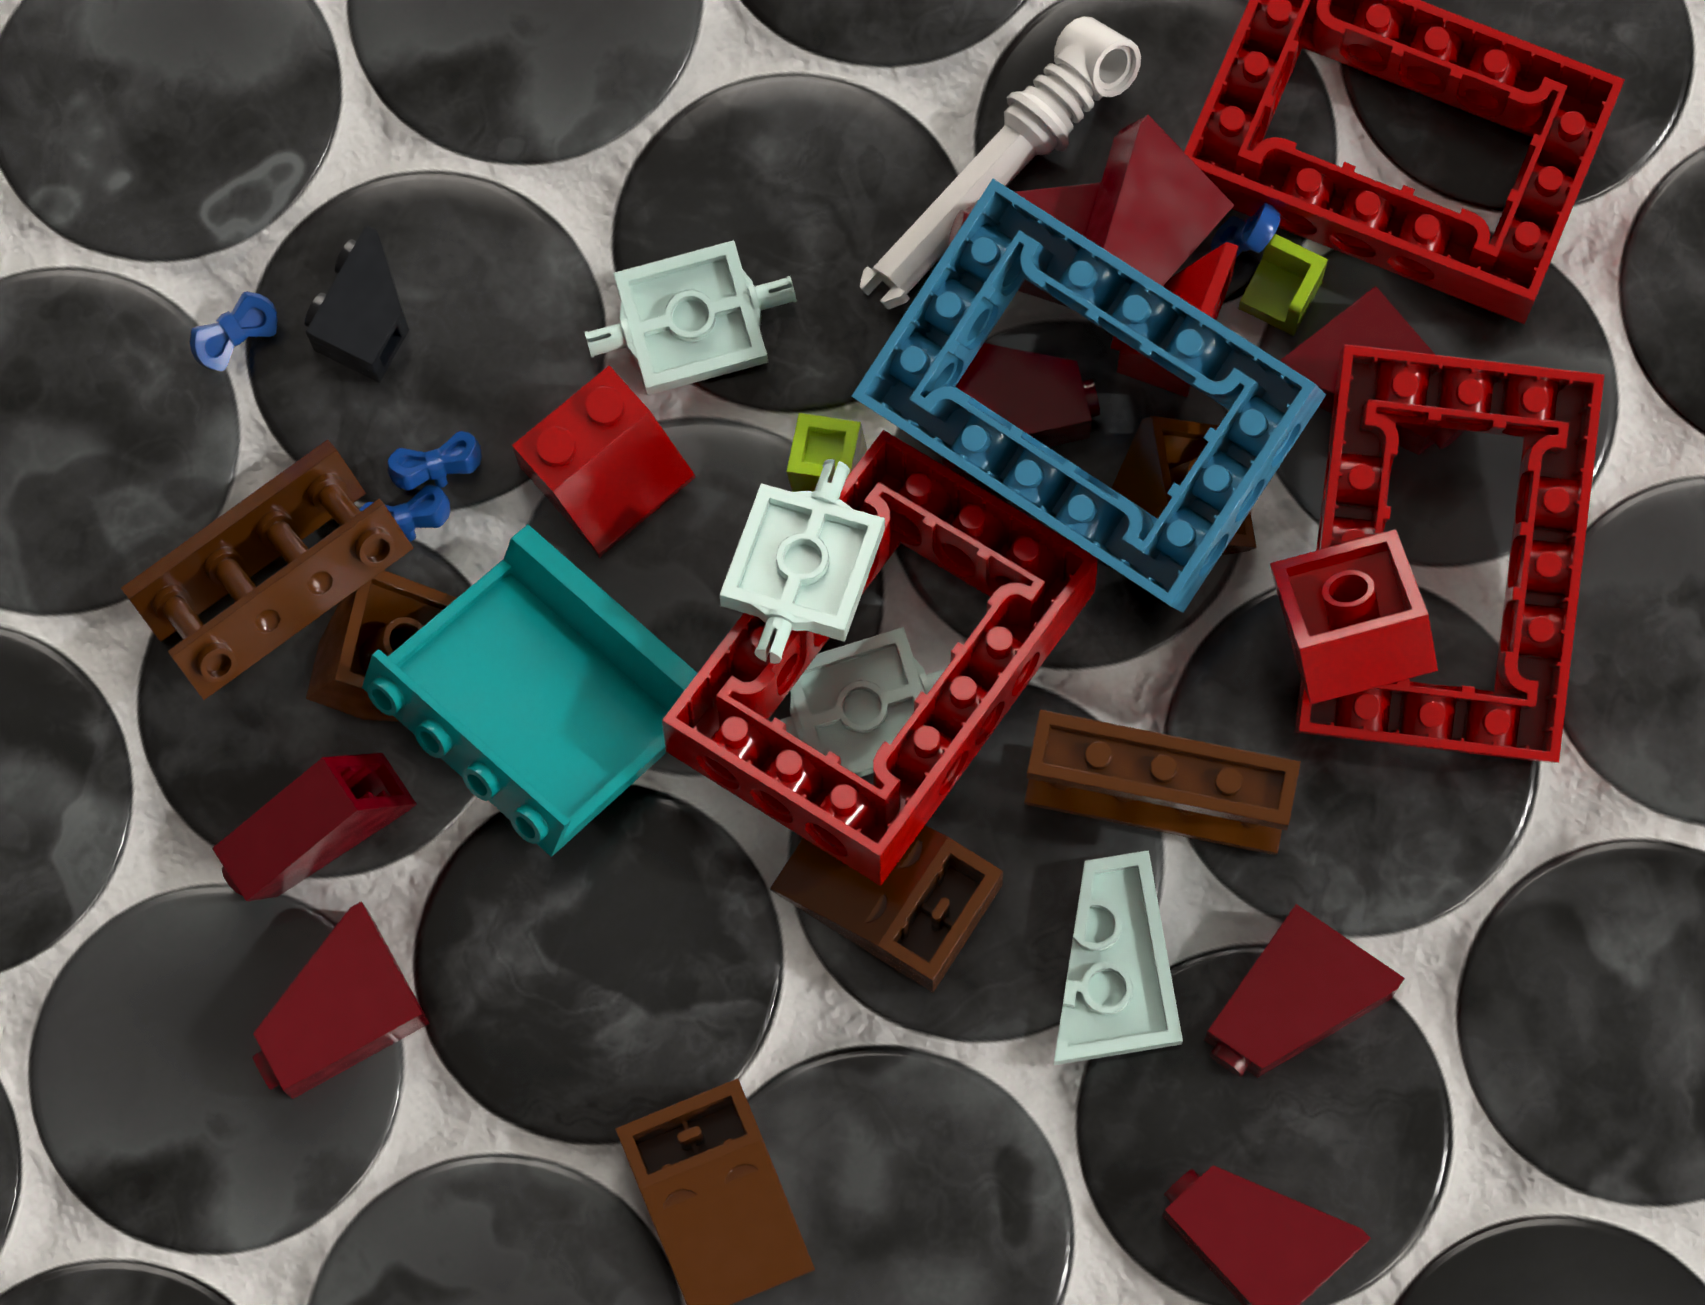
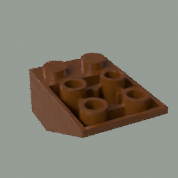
(914, 917)
(715, 1197)

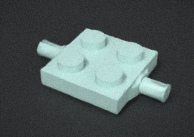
(690, 317)
(802, 561)
(858, 698)

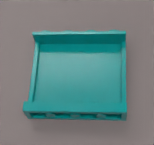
(535, 691)

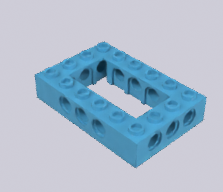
(959, 307)

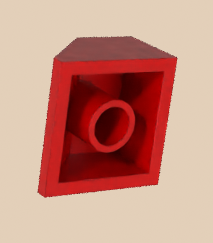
(603, 461)
(1354, 616)

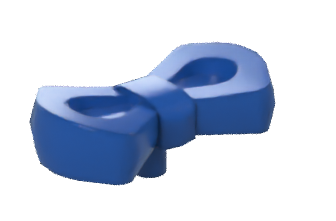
(1250, 233)
(251, 317)
(456, 456)
(425, 510)

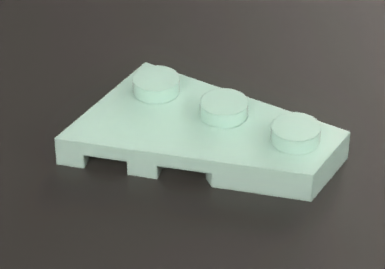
(1118, 967)

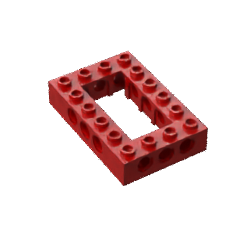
(1442, 58)
(1559, 429)
(1035, 594)

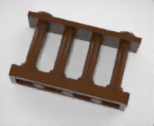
(247, 540)
(1160, 782)

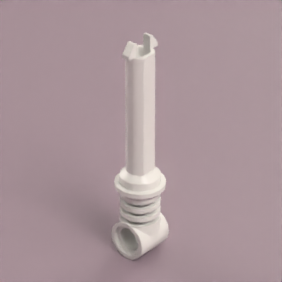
(1089, 65)

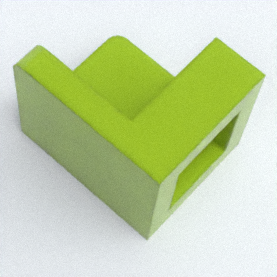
(1284, 284)
(822, 439)

